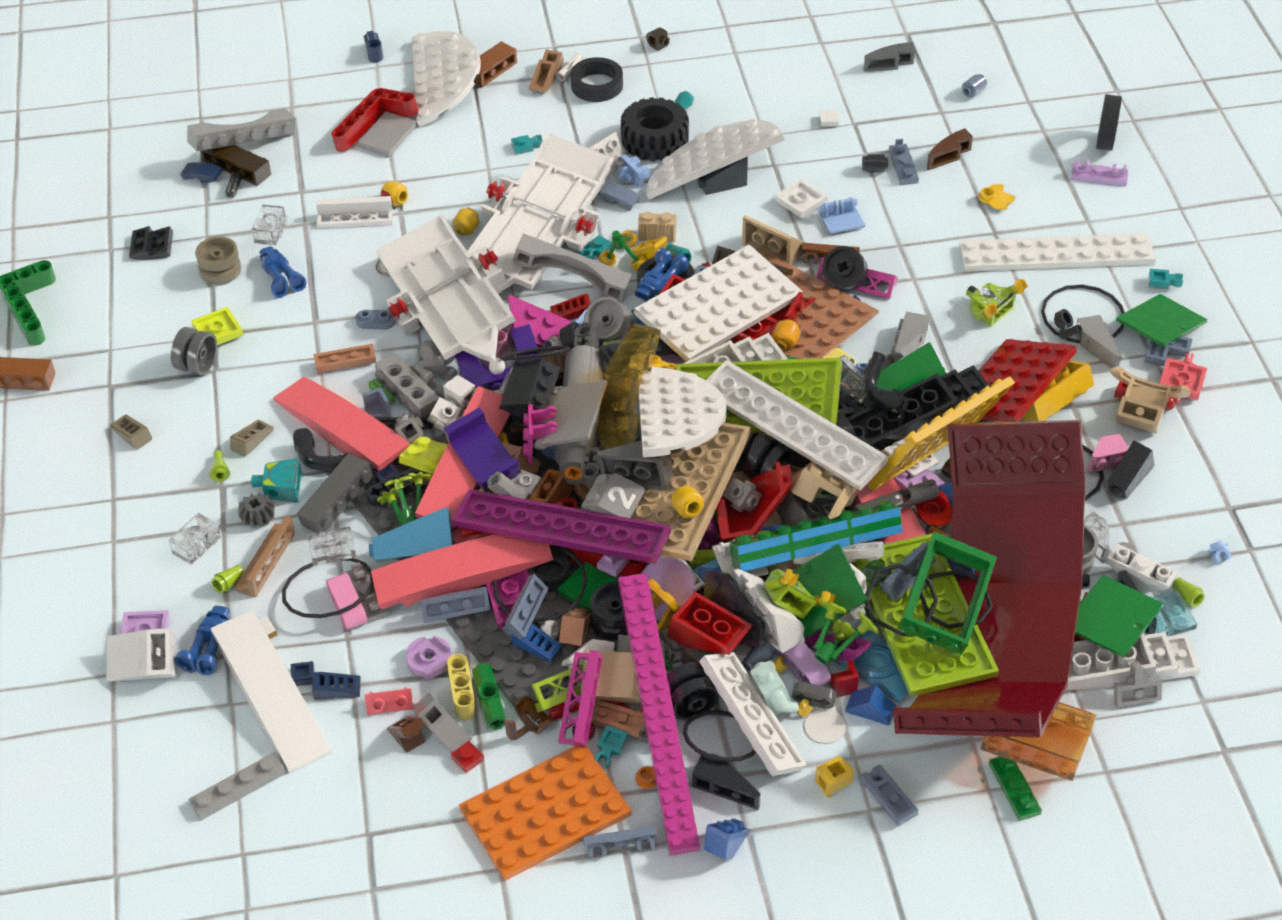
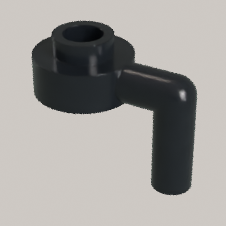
(1064, 320)

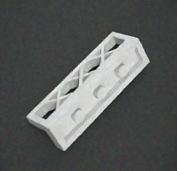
(354, 209)

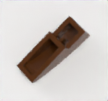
(949, 149)

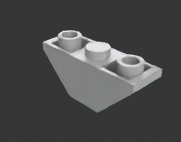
(441, 722)

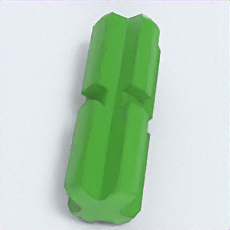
(374, 384)

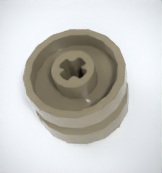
(218, 260)

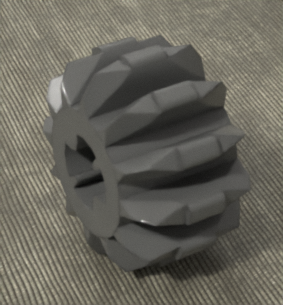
(256, 510)

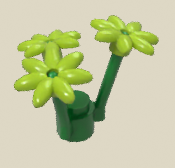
(407, 513)

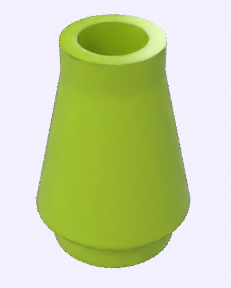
(226, 579)
(1189, 592)

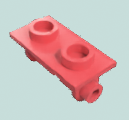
(389, 701)

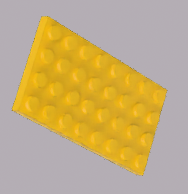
(935, 436)

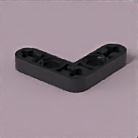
(379, 488)

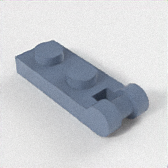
(889, 795)

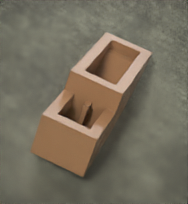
(546, 71)

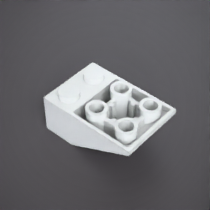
(141, 655)

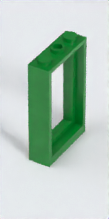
(963, 555)

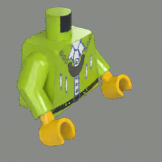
(992, 301)
(791, 594)

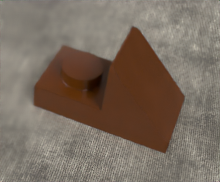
(407, 732)

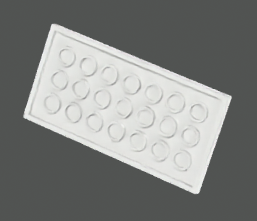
(718, 303)

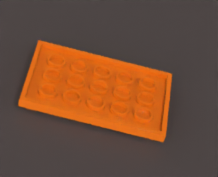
(544, 811)

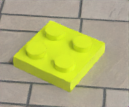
(220, 323)
(423, 454)

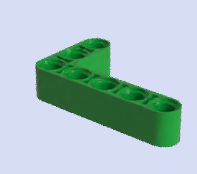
(13, 290)

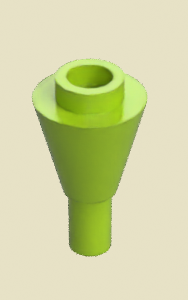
(219, 470)

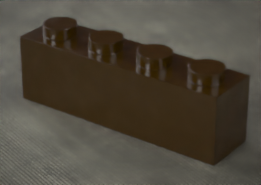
(236, 159)

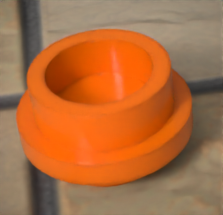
(645, 777)

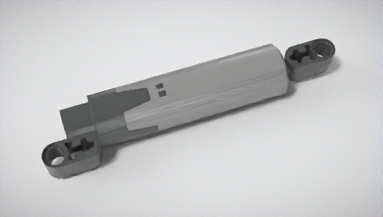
(582, 365)

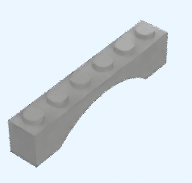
(211, 136)
(538, 253)

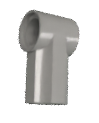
(502, 485)

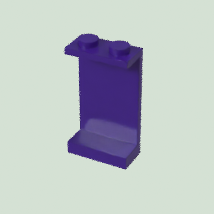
(480, 448)

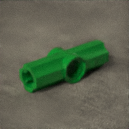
(487, 687)

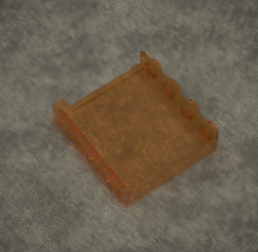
(1057, 749)

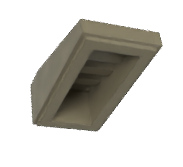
(133, 433)
(249, 438)

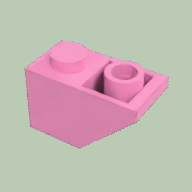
(1108, 453)

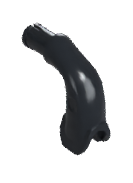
(891, 400)
(304, 446)

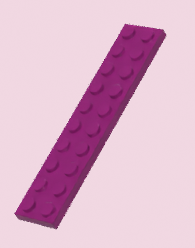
(562, 526)

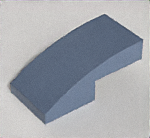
(615, 192)

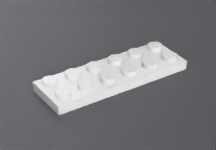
(752, 713)

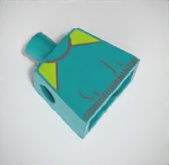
(280, 480)

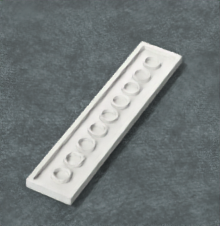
(1056, 252)
(797, 426)

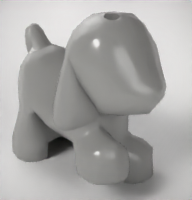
(432, 364)

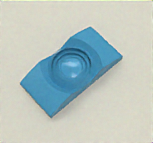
(879, 667)

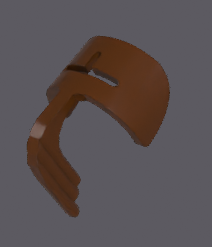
(524, 706)

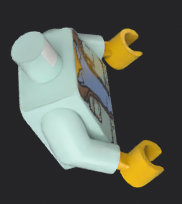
(768, 682)

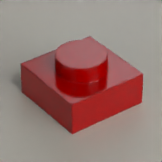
(467, 756)

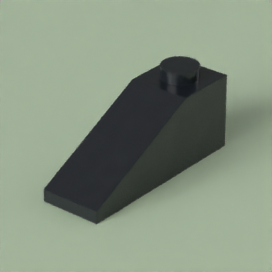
(724, 781)

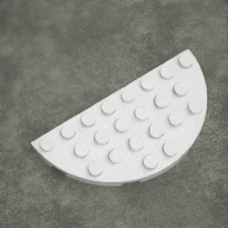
(443, 72)
(711, 152)
(677, 411)

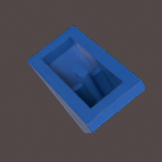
(871, 704)

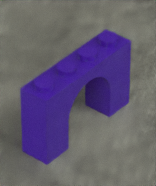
(475, 373)

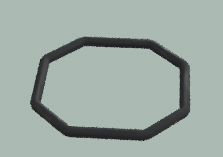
(953, 572)
(870, 587)

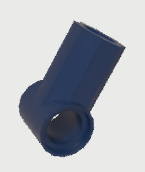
(373, 46)

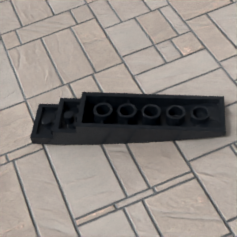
(926, 401)

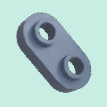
(375, 319)

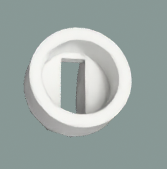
(550, 627)

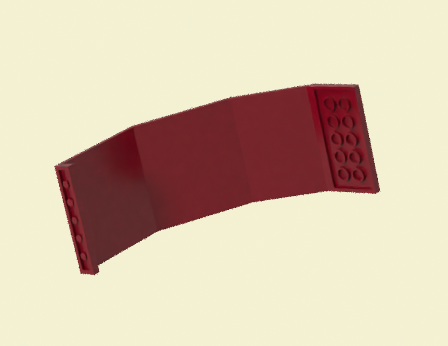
(1025, 504)

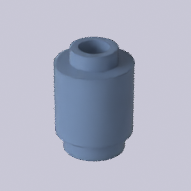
(974, 85)

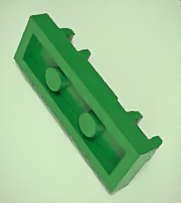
(1015, 788)

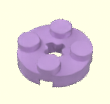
(428, 667)

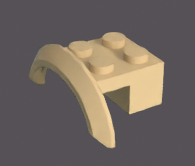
(1144, 401)
(815, 479)

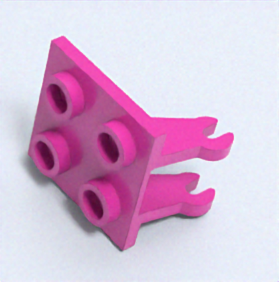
(536, 431)

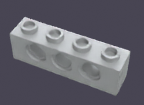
(406, 385)

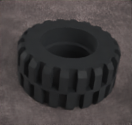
(654, 128)

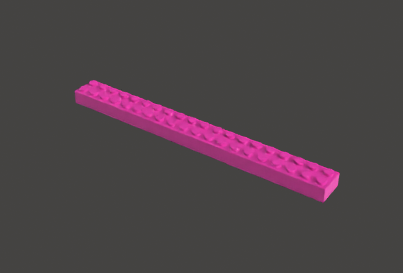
(658, 715)

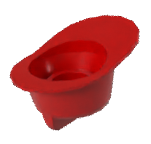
(935, 511)

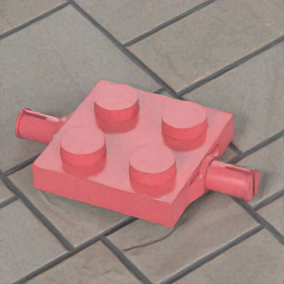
(1184, 373)

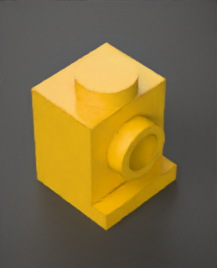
(834, 775)

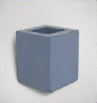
(376, 403)

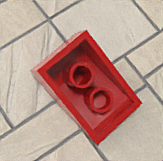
(707, 626)

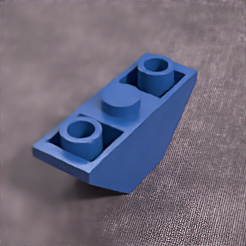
(725, 837)

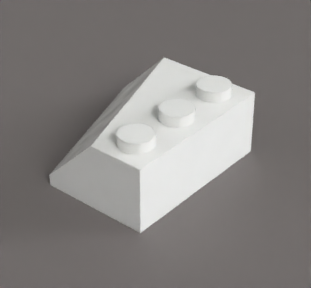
(781, 626)

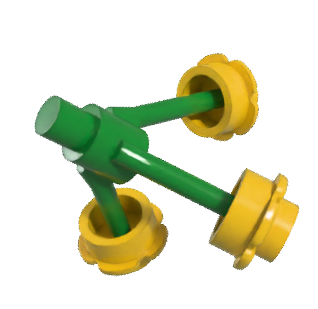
(622, 241)

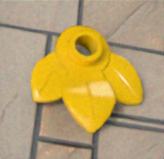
(996, 197)

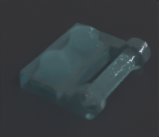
(1176, 613)

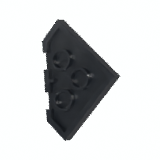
(722, 591)

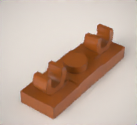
(816, 250)

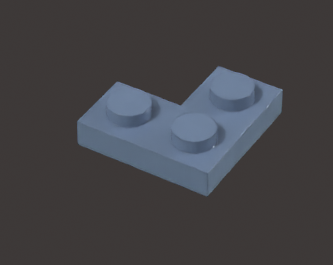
(1157, 354)

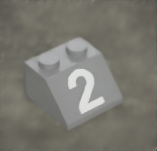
(613, 495)

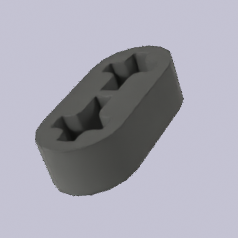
(817, 695)

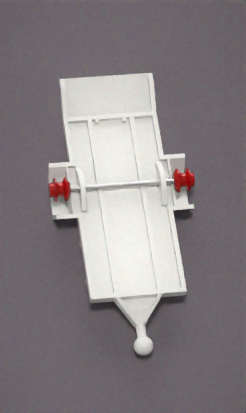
(544, 203)
(447, 291)

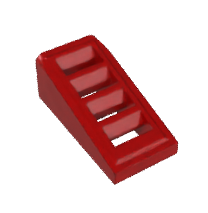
(575, 306)

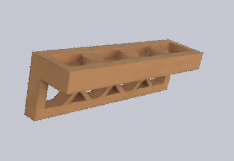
(266, 558)

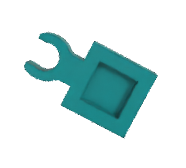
(525, 144)
(596, 247)
(1162, 279)
(611, 744)

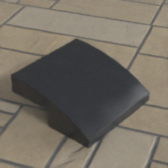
(151, 244)

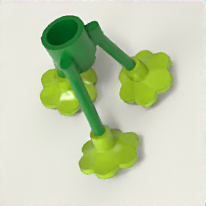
(828, 651)

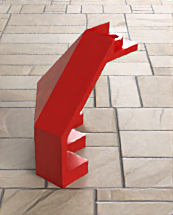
(773, 486)

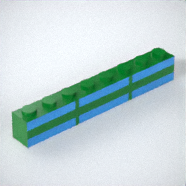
(815, 536)

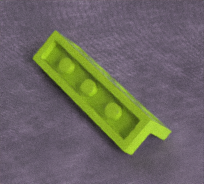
(556, 698)

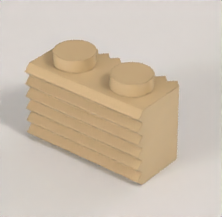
(657, 225)

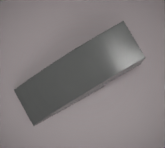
(889, 57)

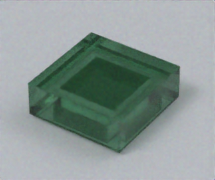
(869, 571)

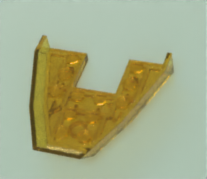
(624, 375)

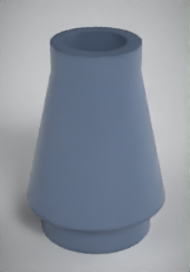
(759, 654)

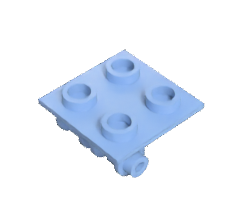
(841, 215)

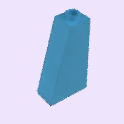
(414, 538)

